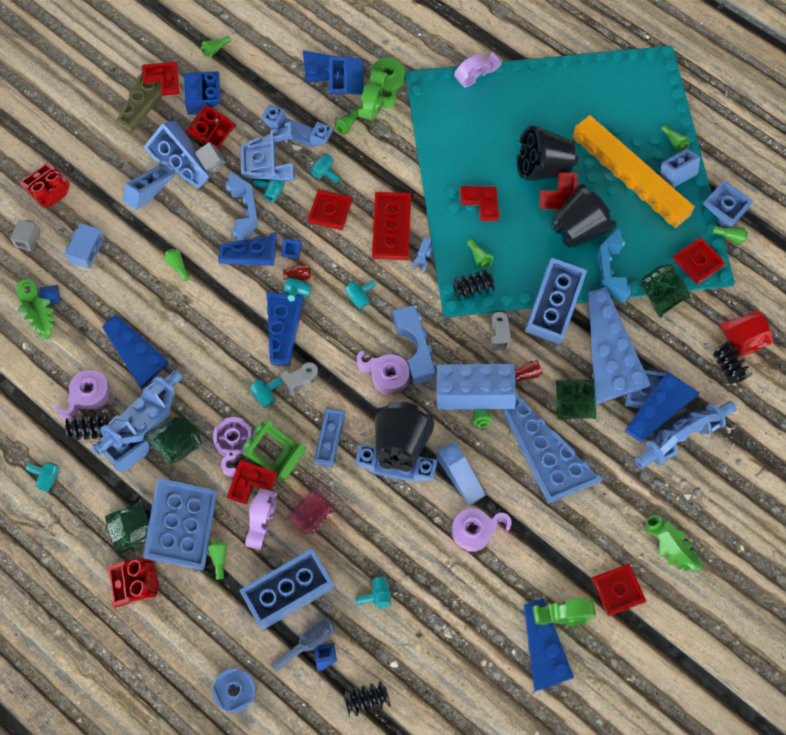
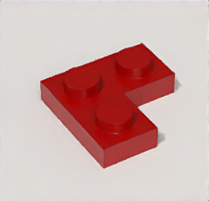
(165, 73)
(484, 197)
(555, 199)
(246, 477)

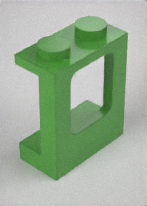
(286, 459)

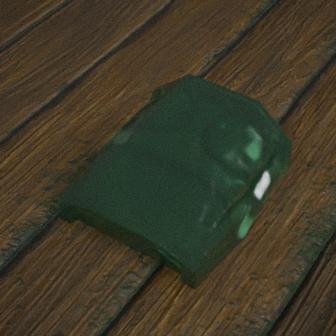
(664, 288)
(575, 399)
(175, 439)
(128, 527)

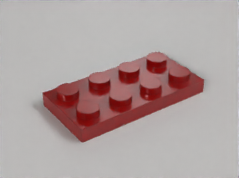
(391, 226)

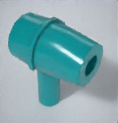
(322, 166)
(273, 188)
(296, 287)
(357, 293)
(262, 391)
(47, 475)
(380, 594)

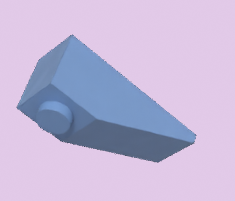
(144, 187)
(460, 473)

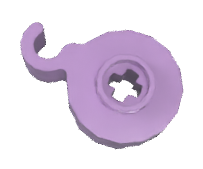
(474, 67)
(380, 367)
(79, 396)
(231, 449)
(260, 512)
(484, 528)

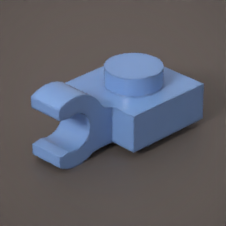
(424, 252)

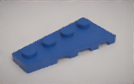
(282, 326)
(136, 353)
(663, 403)
(547, 655)

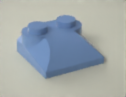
(728, 204)
(127, 455)

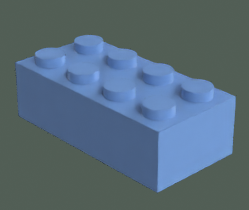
(555, 301)
(476, 386)
(287, 589)

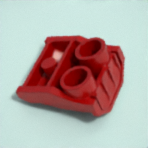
(210, 127)
(46, 185)
(748, 332)
(133, 581)

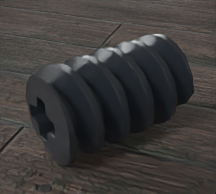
(473, 283)
(730, 363)
(85, 428)
(366, 698)

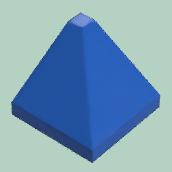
(291, 248)
(50, 293)
(325, 656)

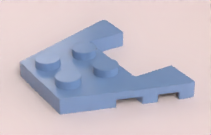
(259, 157)

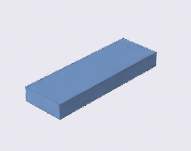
(329, 438)

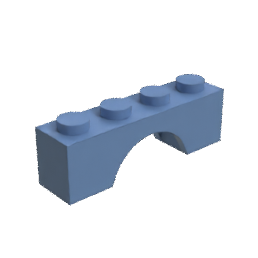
(408, 324)

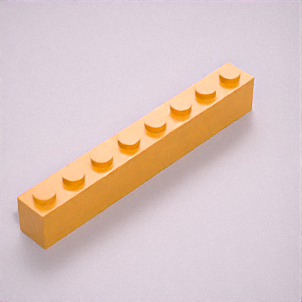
(633, 171)

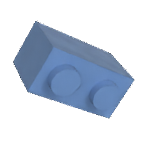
(680, 167)
(84, 245)

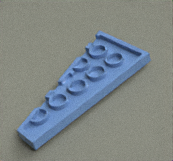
(614, 359)
(548, 455)

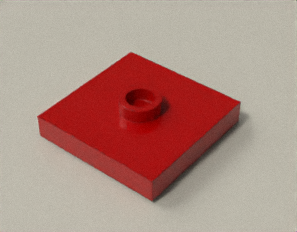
(330, 209)
(698, 261)
(618, 590)

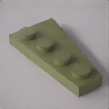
(139, 104)

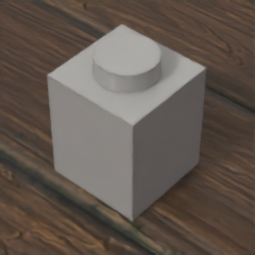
(210, 158)
(25, 235)

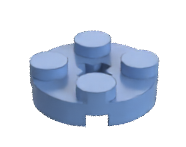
(223, 685)

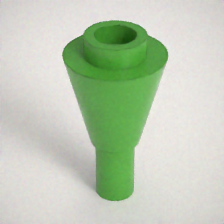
(210, 47)
(344, 123)
(678, 140)
(736, 234)
(482, 258)
(175, 260)
(481, 418)
(218, 554)

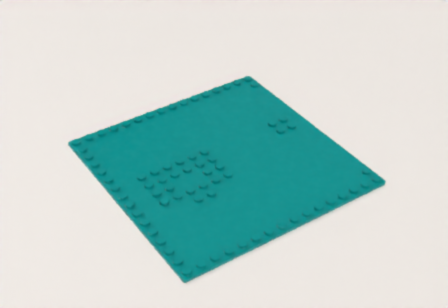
(474, 141)

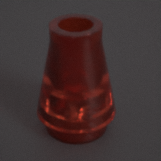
(299, 272)
(528, 371)

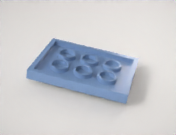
(180, 524)

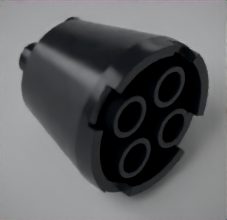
(544, 154)
(582, 218)
(401, 434)

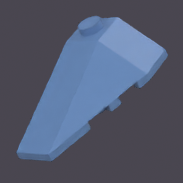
(174, 149)

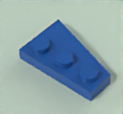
(316, 66)
(253, 252)

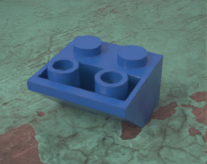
(345, 76)
(201, 90)

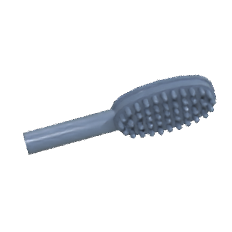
(310, 640)

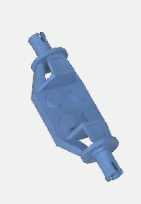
(140, 416)
(679, 429)

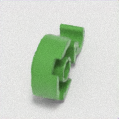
(394, 81)
(372, 95)
(573, 613)

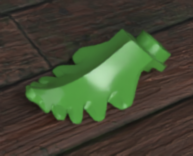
(35, 308)
(672, 544)

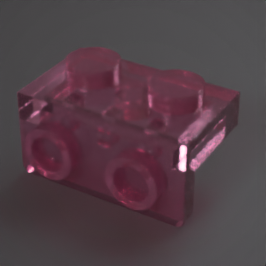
(311, 512)

